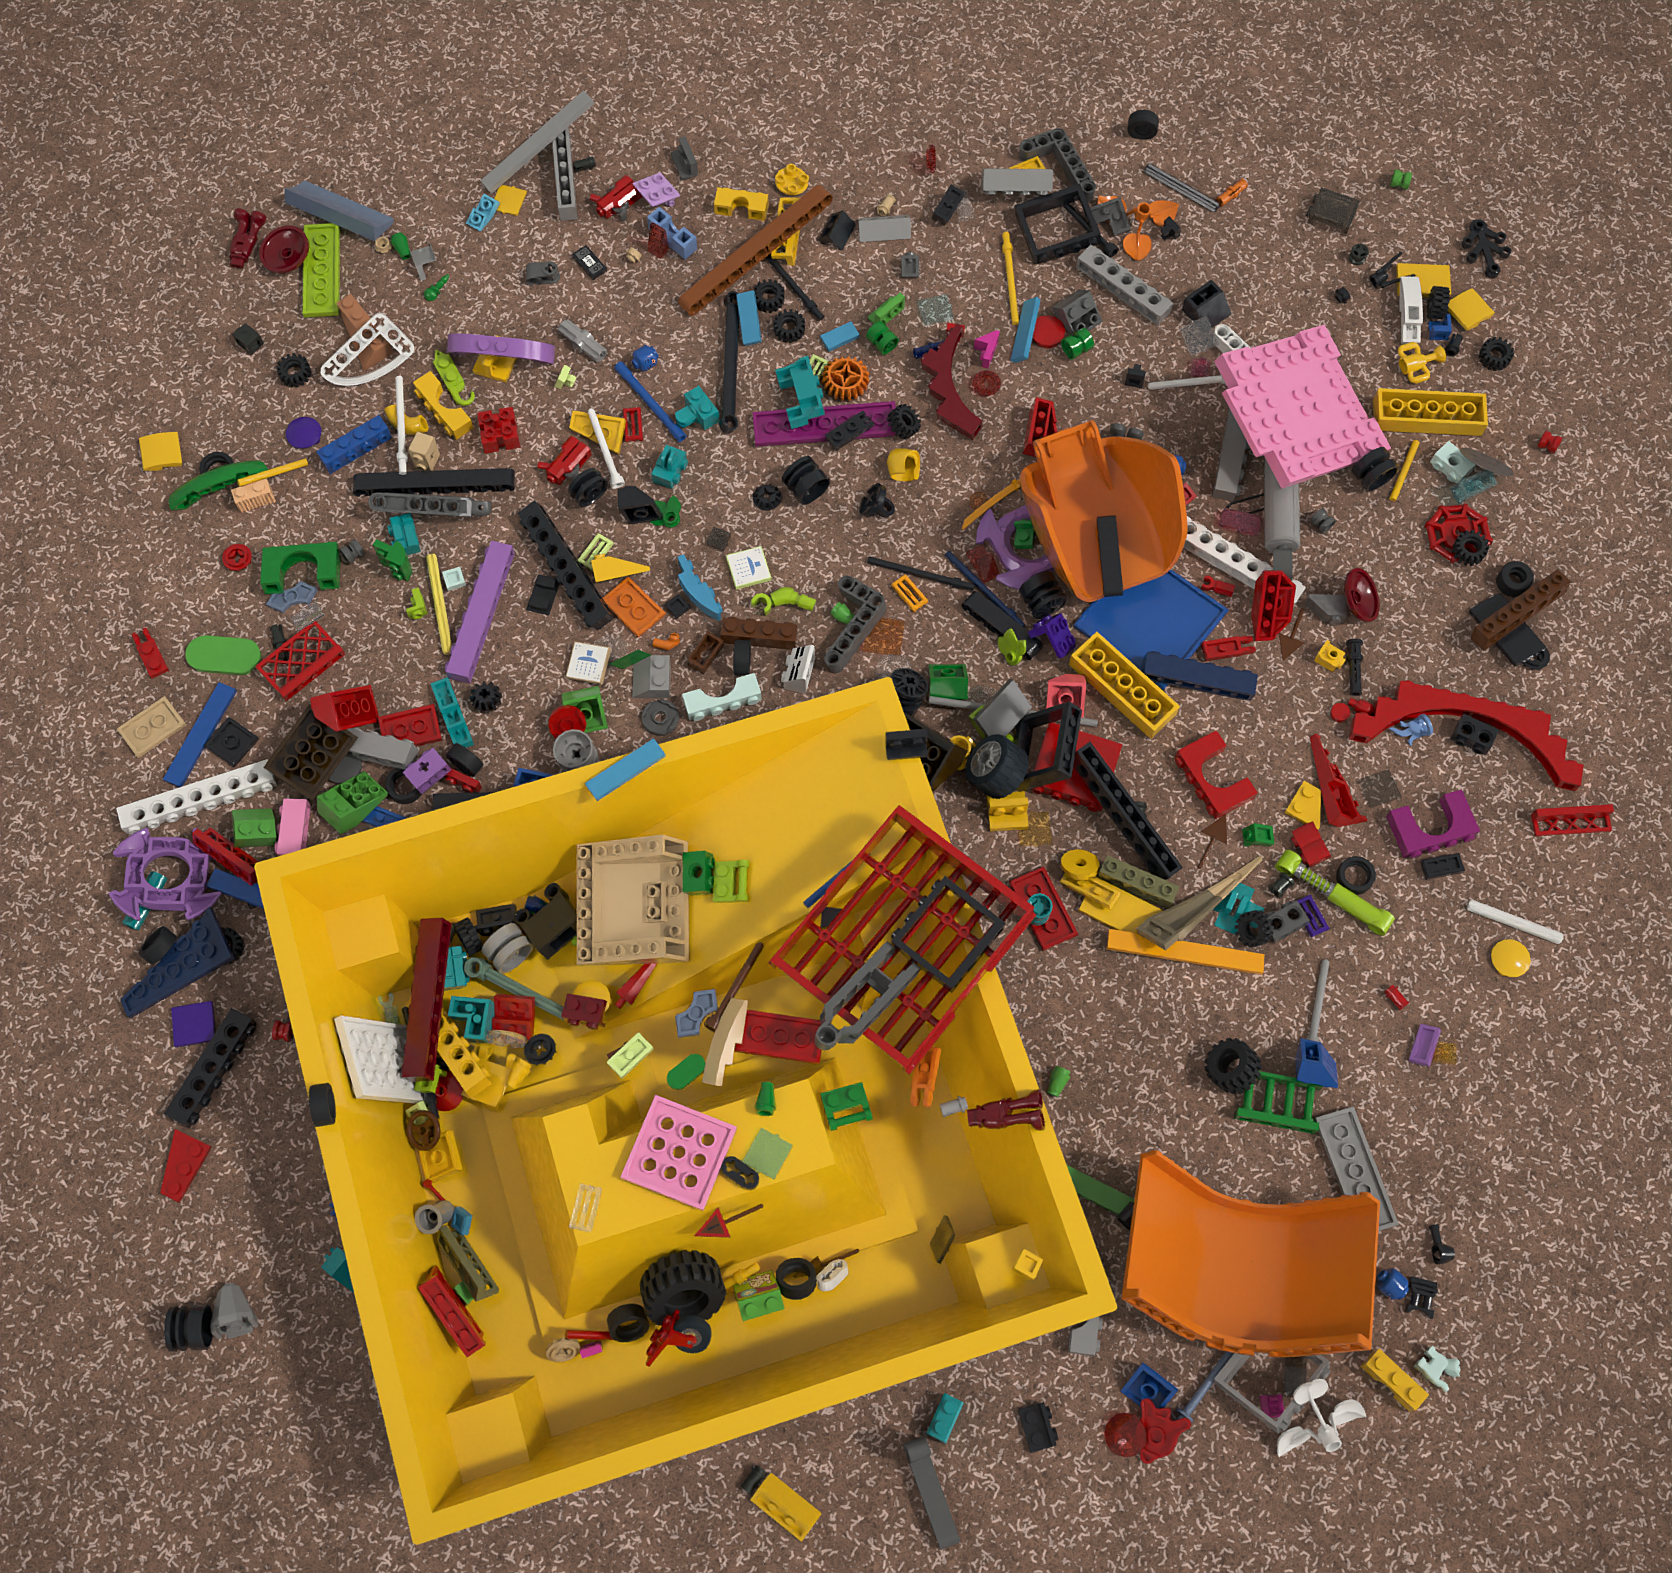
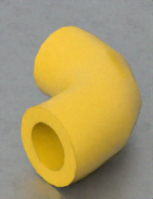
(412, 424)

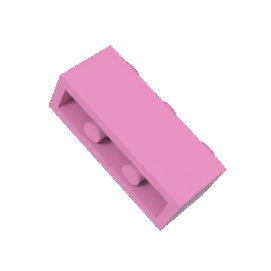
(293, 826)

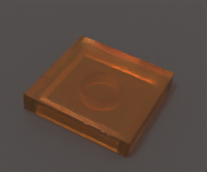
(885, 637)

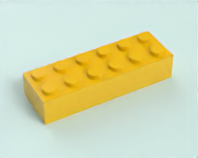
(1430, 411)
(1124, 685)

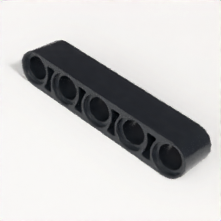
(1109, 556)
(999, 621)

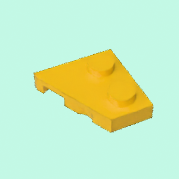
(1306, 805)

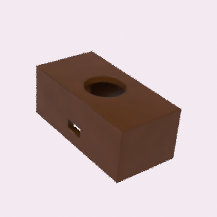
(710, 643)

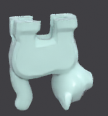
(1435, 1367)

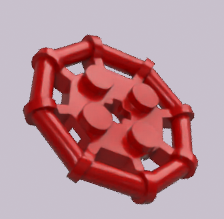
(1451, 524)

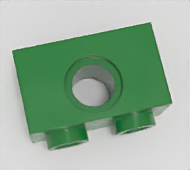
(691, 865)

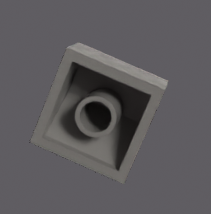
(652, 677)

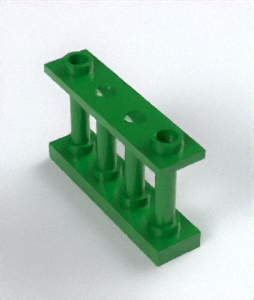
(1286, 1119)

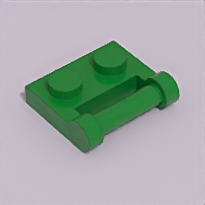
(845, 1099)

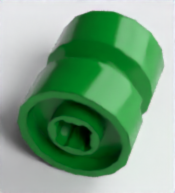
(882, 337)
(1080, 342)

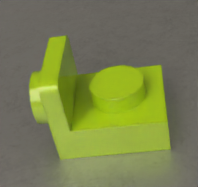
(419, 608)
(430, 1086)

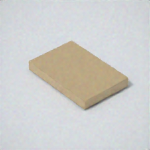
(151, 727)

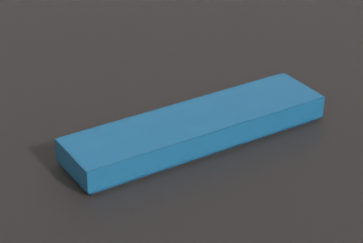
(1025, 330)
(625, 769)

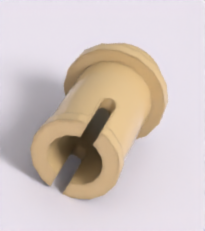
(884, 208)

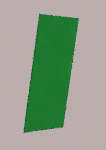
(630, 659)

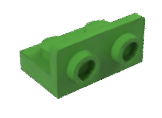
(888, 309)

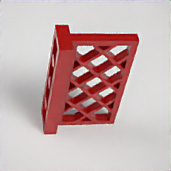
(307, 674)
(452, 1312)

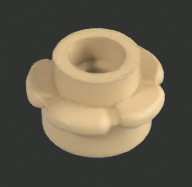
(383, 241)
(633, 255)

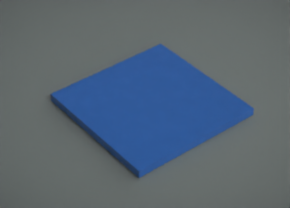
(1154, 616)

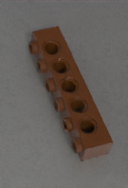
(1520, 610)

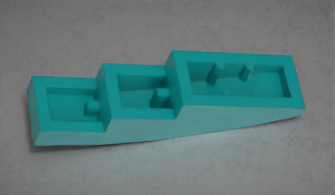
(451, 712)

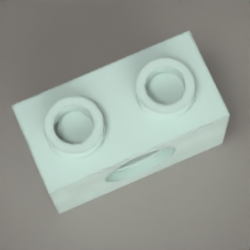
(1451, 454)

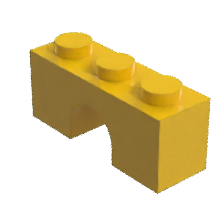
(728, 199)
(1405, 1389)

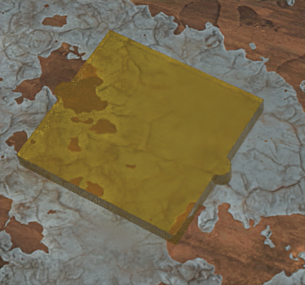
(1038, 831)

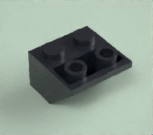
(1209, 302)

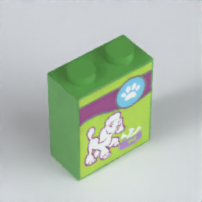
(758, 1296)

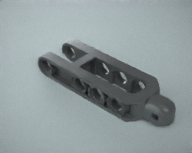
(408, 504)
(828, 1035)

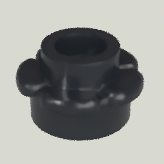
(1342, 295)

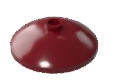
(284, 249)
(1361, 595)

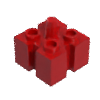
(498, 430)

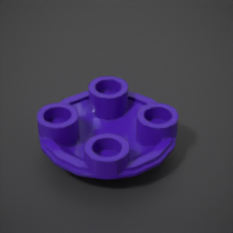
(303, 432)

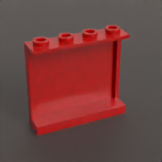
(1074, 788)

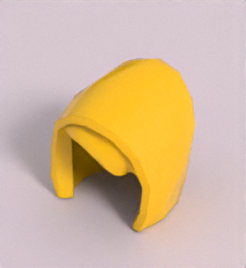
(904, 464)

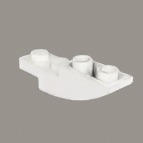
(1410, 309)

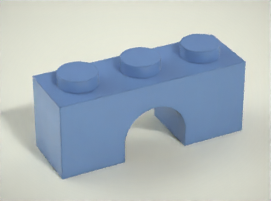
(681, 241)

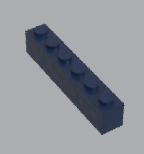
(1199, 676)

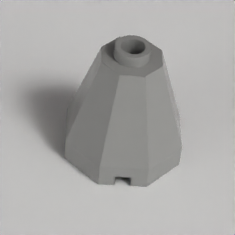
(230, 1311)

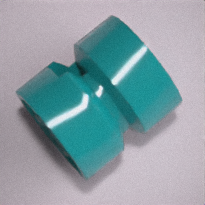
(1042, 908)

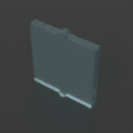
(935, 309)
(767, 1153)

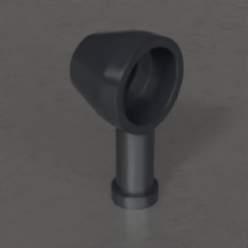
(1446, 1252)

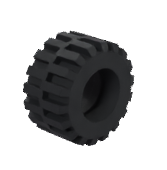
(1243, 1075)

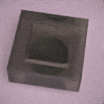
(718, 539)

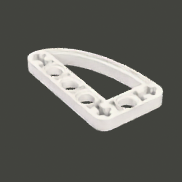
(363, 342)

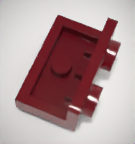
(584, 1011)

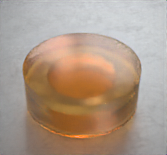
(977, 499)

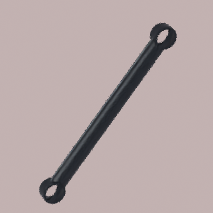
(730, 364)

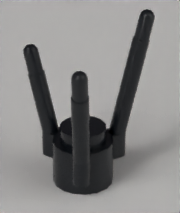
(1380, 276)

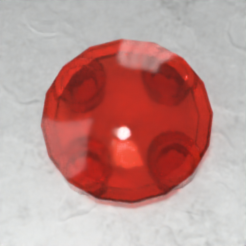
(1125, 1435)

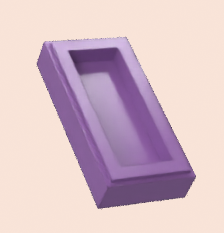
(1424, 1045)

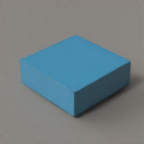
(461, 1220)

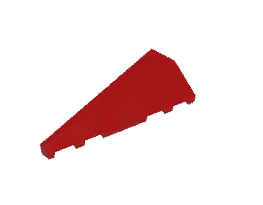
(1335, 791)

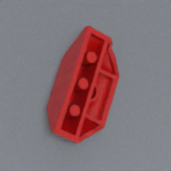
(1272, 604)

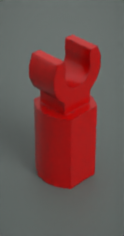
(1218, 586)

